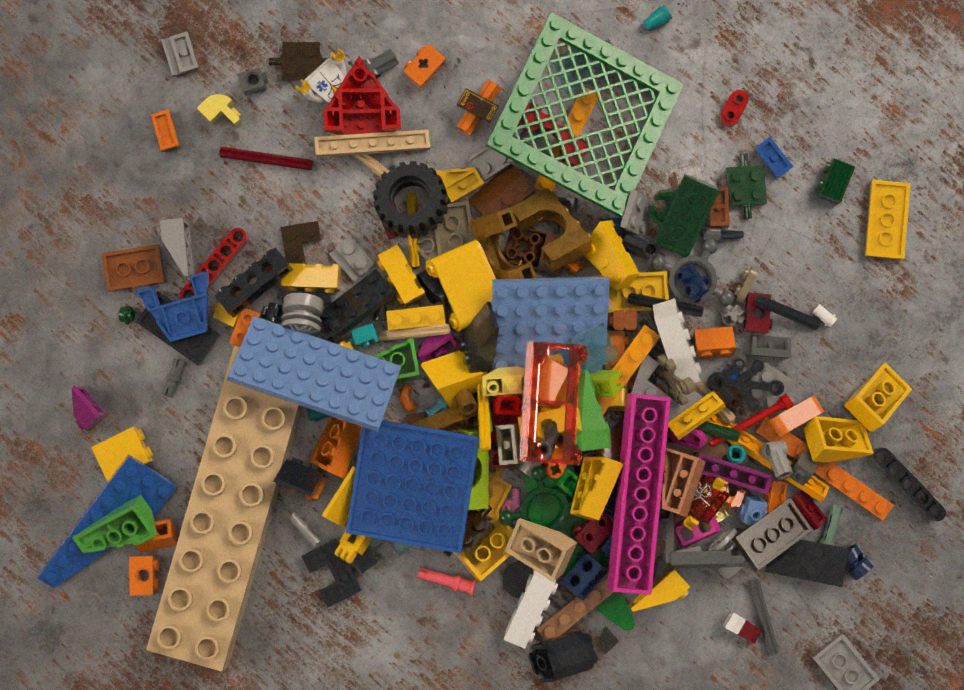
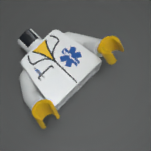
(325, 80)

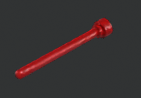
(783, 403)

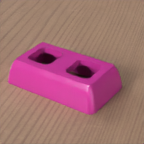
(698, 535)

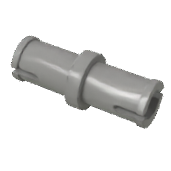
(303, 529)

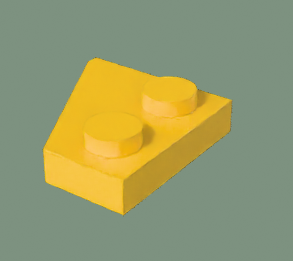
(460, 182)

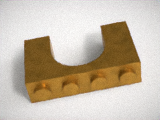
(546, 207)
(487, 232)

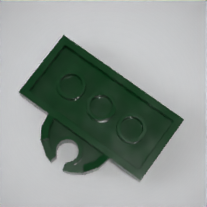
(683, 214)

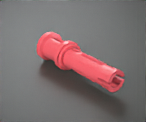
(456, 583)

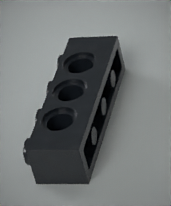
(264, 282)

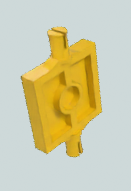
(497, 492)

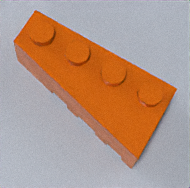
(336, 446)

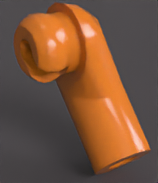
(405, 399)

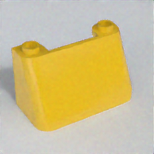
(465, 280)

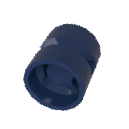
(857, 563)

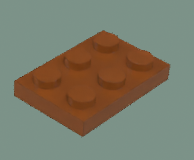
(133, 267)

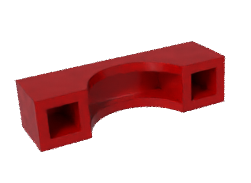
(531, 117)

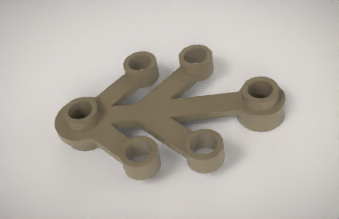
(677, 386)

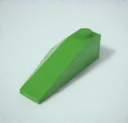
(595, 429)
(123, 526)

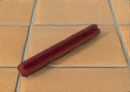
(266, 158)

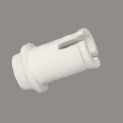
(824, 315)

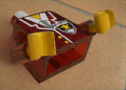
(706, 501)

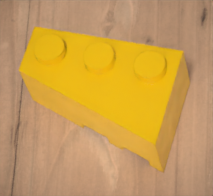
(610, 256)

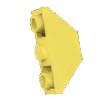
(503, 381)

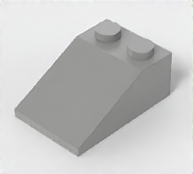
(177, 239)

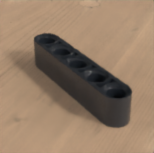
(916, 488)

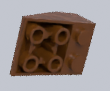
(528, 248)

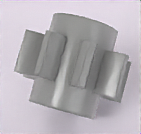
(733, 316)

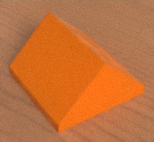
(553, 380)

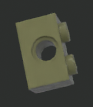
(508, 443)

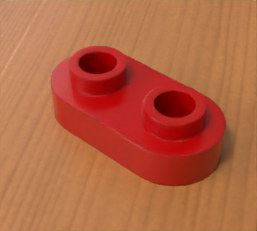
(734, 107)

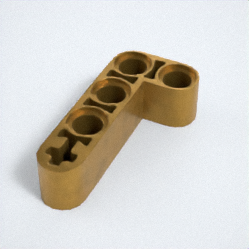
(456, 418)

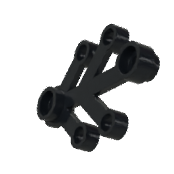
(742, 383)

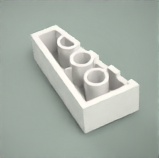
(675, 339)
(529, 609)

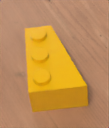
(400, 276)
(313, 278)
(594, 486)

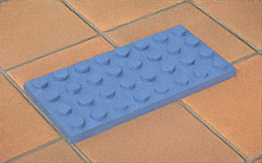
(314, 373)

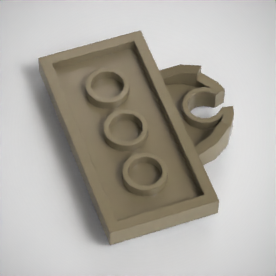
(451, 233)

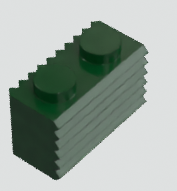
(835, 180)

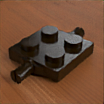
(298, 60)
(476, 531)

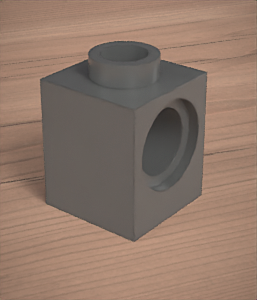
(245, 77)
(803, 468)

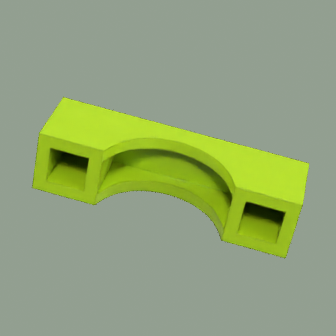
(480, 488)

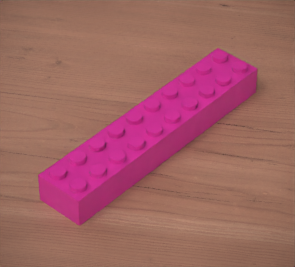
(638, 494)

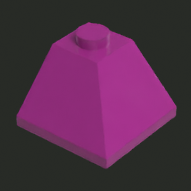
(437, 346)
(86, 409)

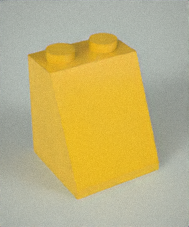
(451, 376)

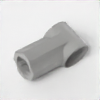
(776, 453)

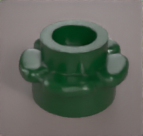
(126, 314)

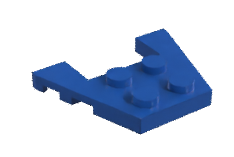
(184, 316)

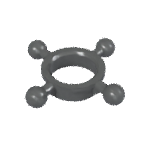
(709, 246)

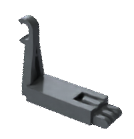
(696, 559)

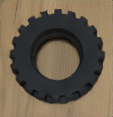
(403, 177)

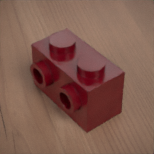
(592, 533)

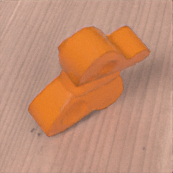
(575, 266)

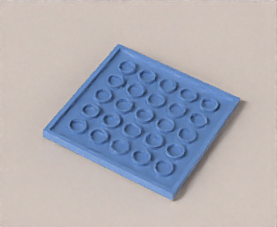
(545, 312)

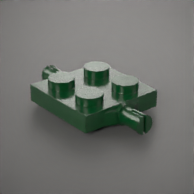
(746, 185)

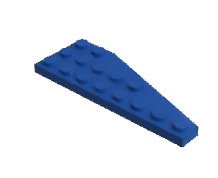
(127, 482)

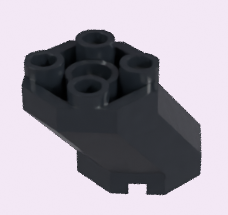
(563, 656)

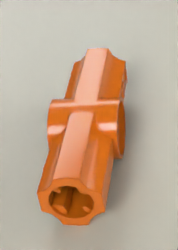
(469, 121)

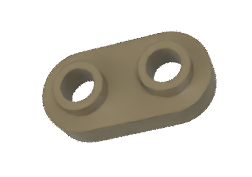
(741, 291)

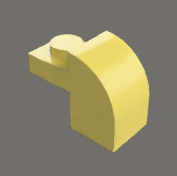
(218, 105)

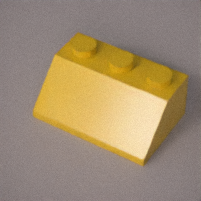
(339, 506)

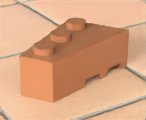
(680, 481)

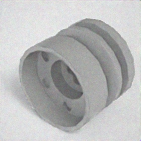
(302, 313)
(725, 543)

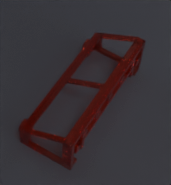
(535, 356)

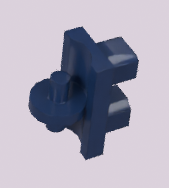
(694, 283)

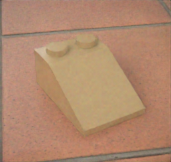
(541, 548)

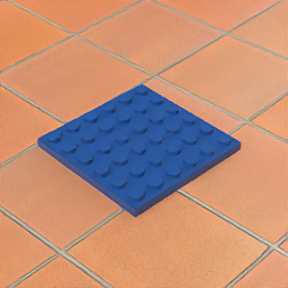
(413, 485)

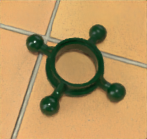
(539, 473)

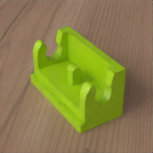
(605, 382)

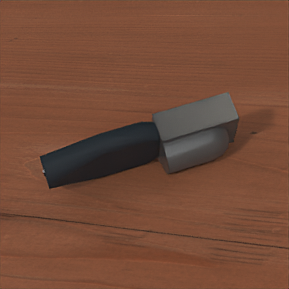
(716, 234)

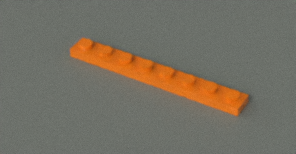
(832, 474)

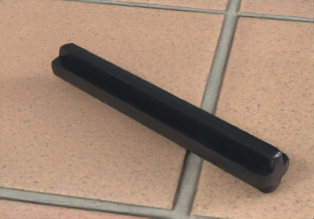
(647, 301)
(787, 312)

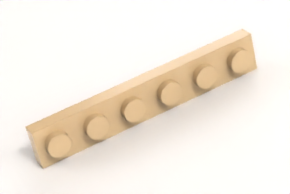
(372, 143)

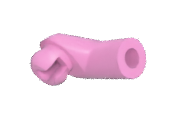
(514, 501)

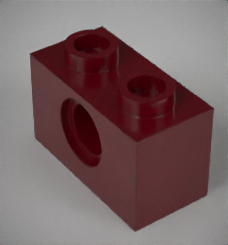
(752, 323)

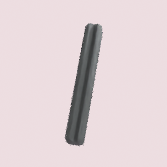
(763, 616)

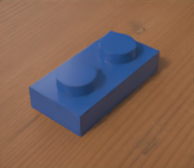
(773, 157)

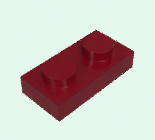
(809, 509)

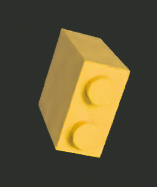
(115, 449)

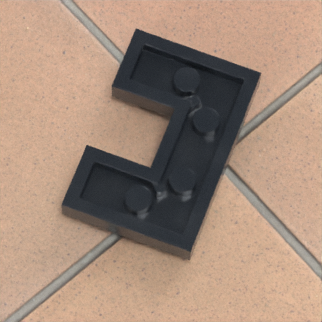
(346, 581)

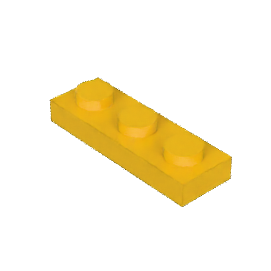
(696, 415)

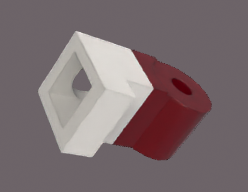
(742, 627)

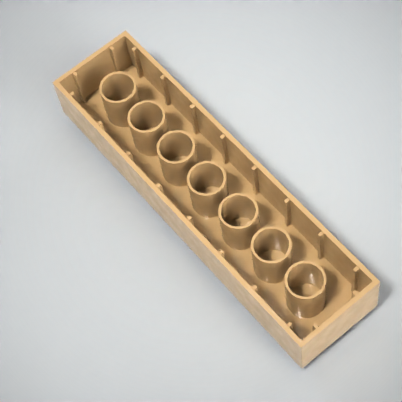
(224, 526)

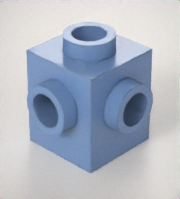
(752, 509)

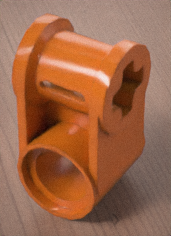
(556, 454)

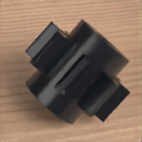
(272, 312)

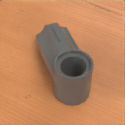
(381, 63)

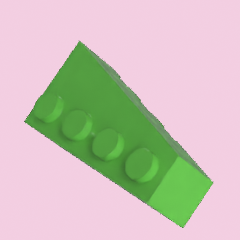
(406, 357)

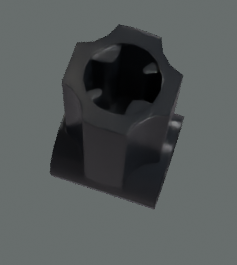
(638, 244)

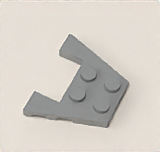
(644, 387)

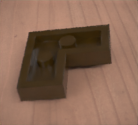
(294, 237)

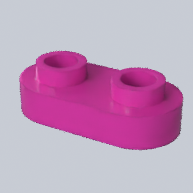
(690, 439)

